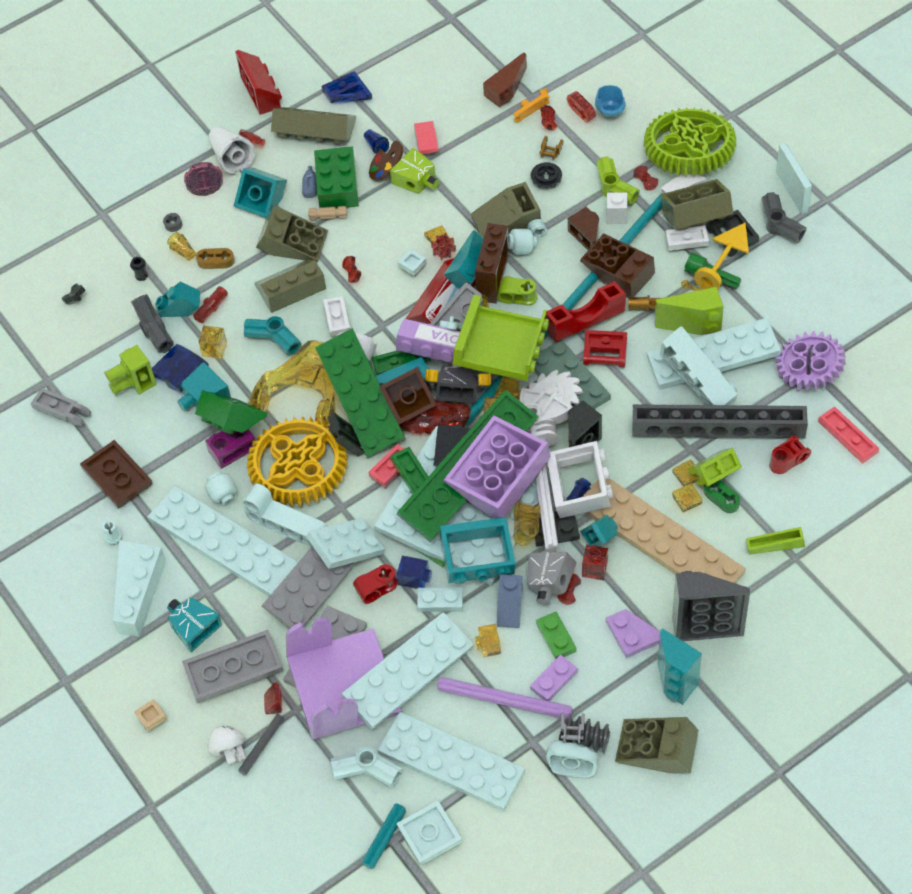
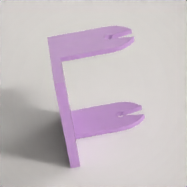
(326, 669)

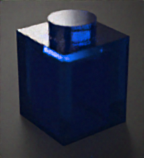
(413, 572)

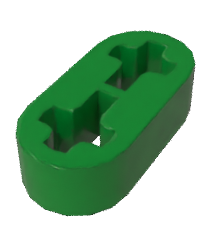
(721, 495)

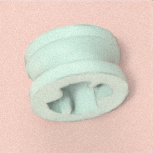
(537, 227)

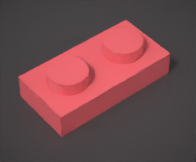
(384, 471)

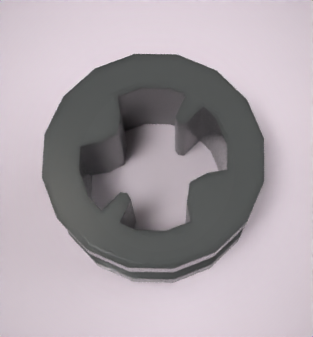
(172, 217)

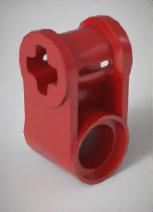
(791, 454)
(374, 583)

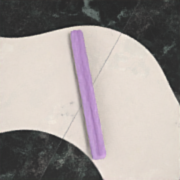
(503, 697)

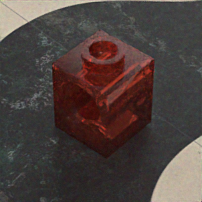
(595, 562)

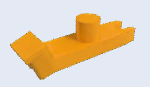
(530, 107)

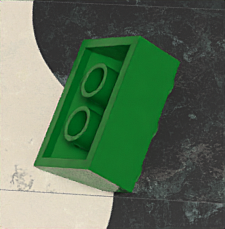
(228, 412)

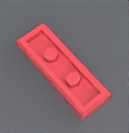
(848, 435)

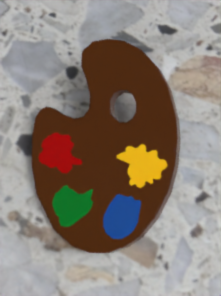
(383, 163)

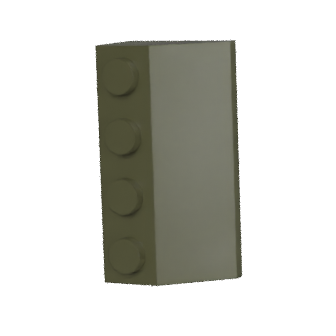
(313, 124)

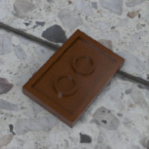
(116, 474)

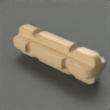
(327, 212)

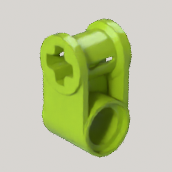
(515, 291)

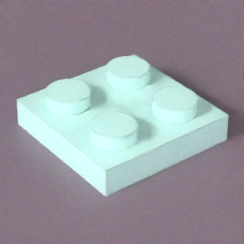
(429, 833)

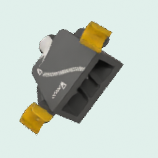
(456, 383)

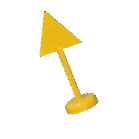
(733, 238)

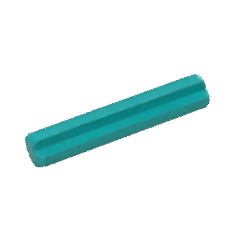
(383, 836)

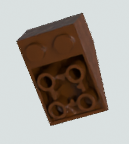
(619, 263)

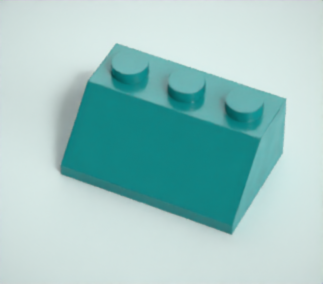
(678, 667)

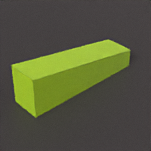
(776, 541)

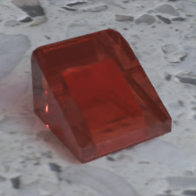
(273, 699)

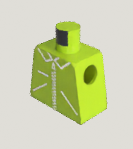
(414, 173)

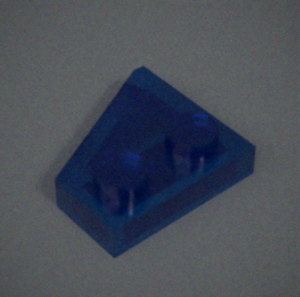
(346, 89)

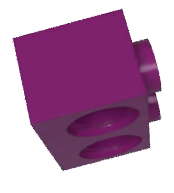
(233, 446)

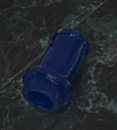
(581, 487)

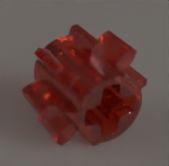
(438, 249)

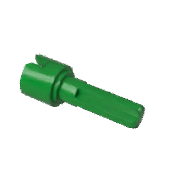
(696, 262)

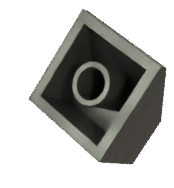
(584, 424)

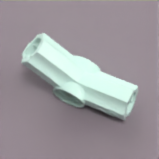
(379, 767)

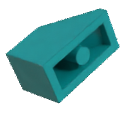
(600, 531)

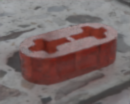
(581, 106)

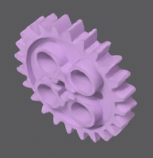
(825, 363)

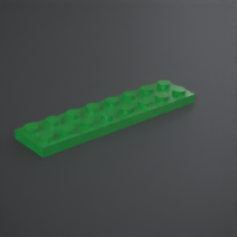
(435, 500)

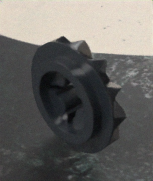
(553, 172)

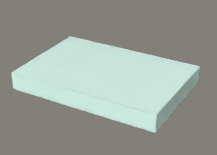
(793, 178)

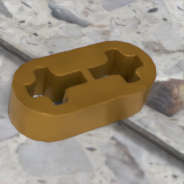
(215, 258)

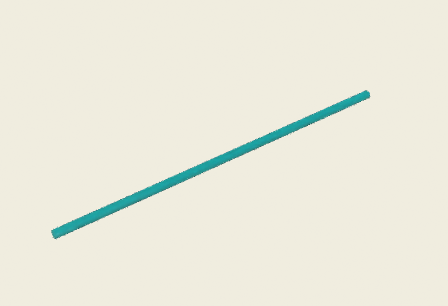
(572, 300)

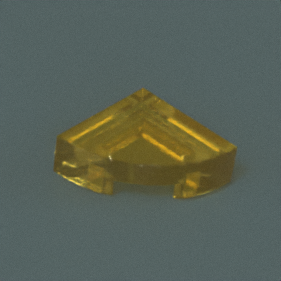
(431, 234)

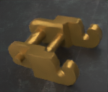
(557, 149)

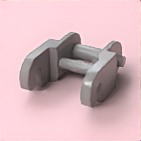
(580, 728)

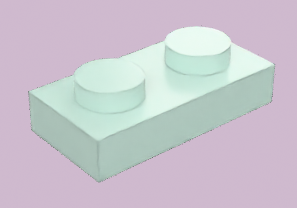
(440, 599)

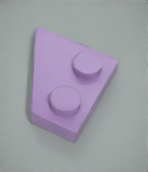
(632, 632)

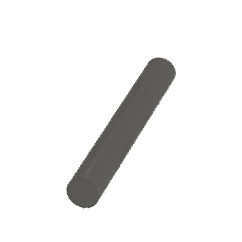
(261, 744)

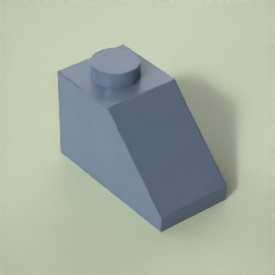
(509, 601)

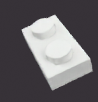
(688, 238)
(336, 315)

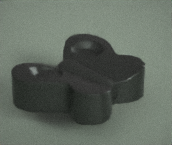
(76, 291)

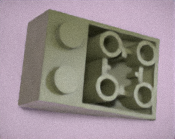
(511, 207)
(291, 236)
(658, 744)

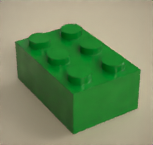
(336, 177)

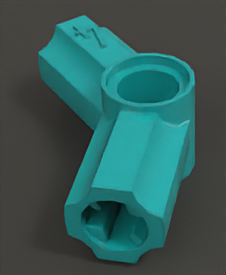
(274, 330)

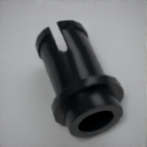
(138, 266)

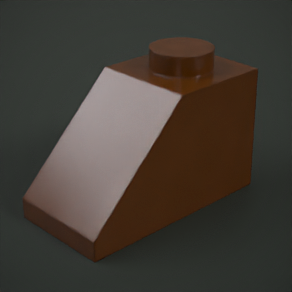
(584, 227)

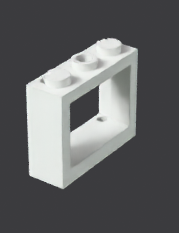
(576, 455)

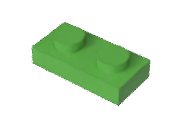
(556, 635)

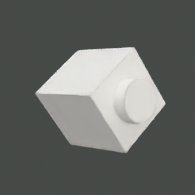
(616, 208)

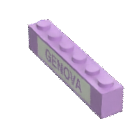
(427, 340)

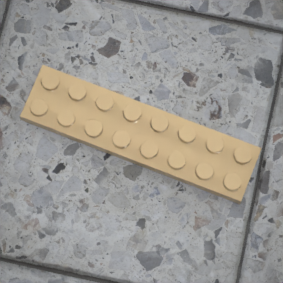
(662, 537)

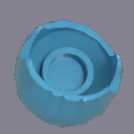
(610, 101)

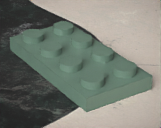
(562, 358)

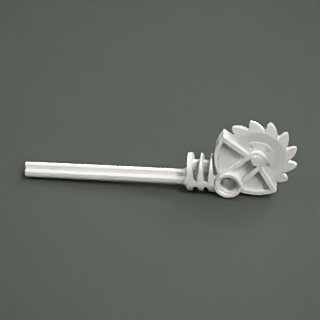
(551, 401)

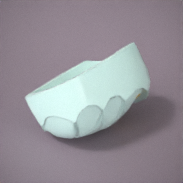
(571, 759)

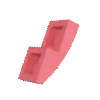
(426, 137)

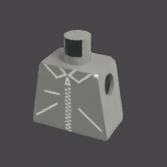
(549, 574)

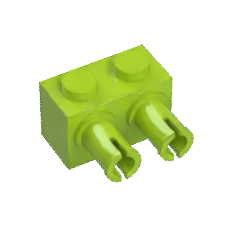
(132, 371)

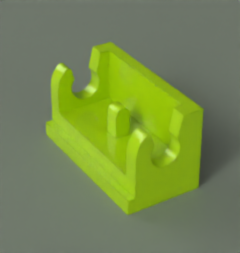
(716, 467)

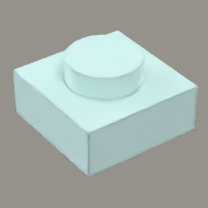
(412, 262)

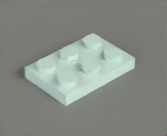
(345, 543)

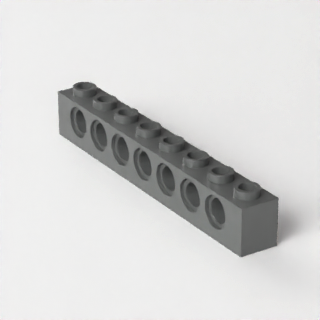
(719, 421)

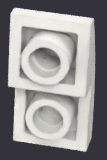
(683, 182)

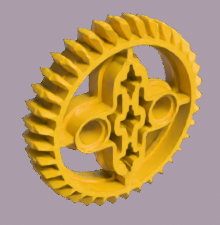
(297, 461)

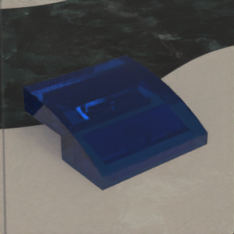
(177, 366)

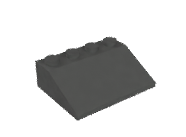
(708, 607)

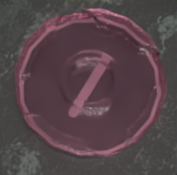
(203, 179)

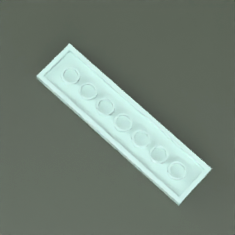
(222, 541)

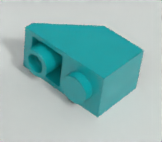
(178, 301)

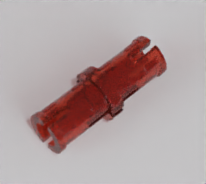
(218, 295)

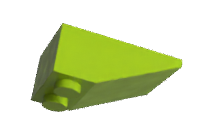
(695, 311)

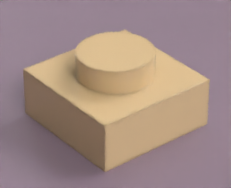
(150, 715)

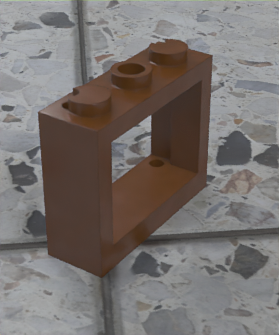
(493, 260)

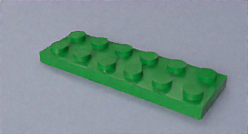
(360, 393)

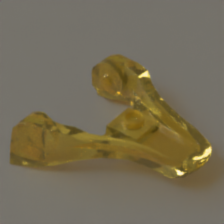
(301, 369)

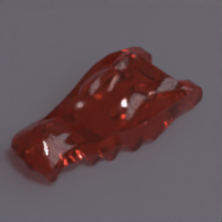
(441, 414)

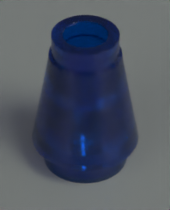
(376, 141)

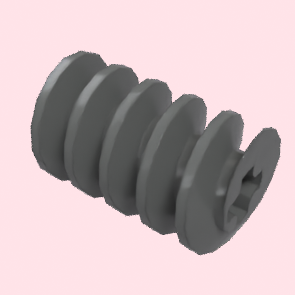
(591, 734)

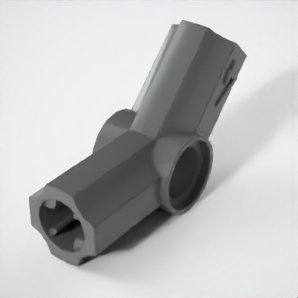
(778, 221)
(152, 324)

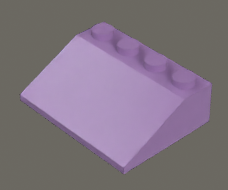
(498, 467)

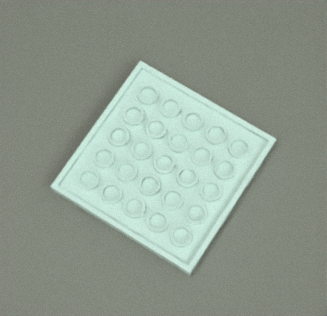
(463, 553)

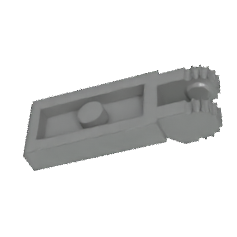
(60, 407)

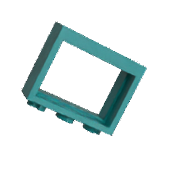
(472, 531)

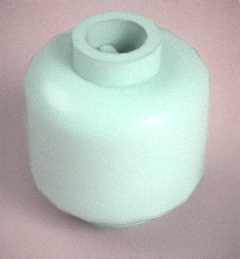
(521, 241)
(221, 488)

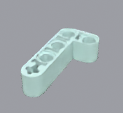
(279, 517)

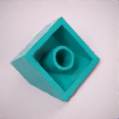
(259, 191)

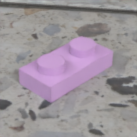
(554, 678)

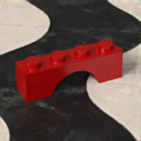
(606, 303)

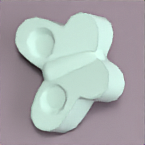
(451, 324)

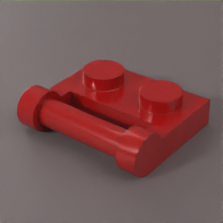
(605, 343)

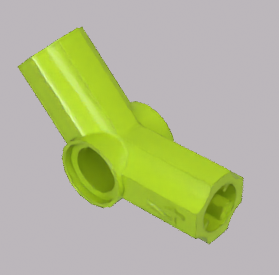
(611, 183)

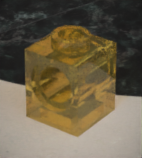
(212, 342)

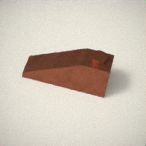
(503, 84)

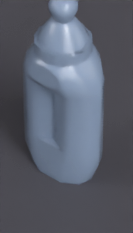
(309, 185)

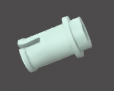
(112, 534)

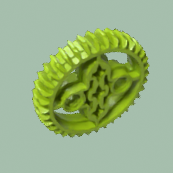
(690, 141)

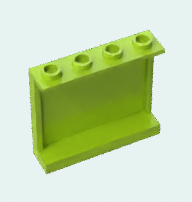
(499, 341)

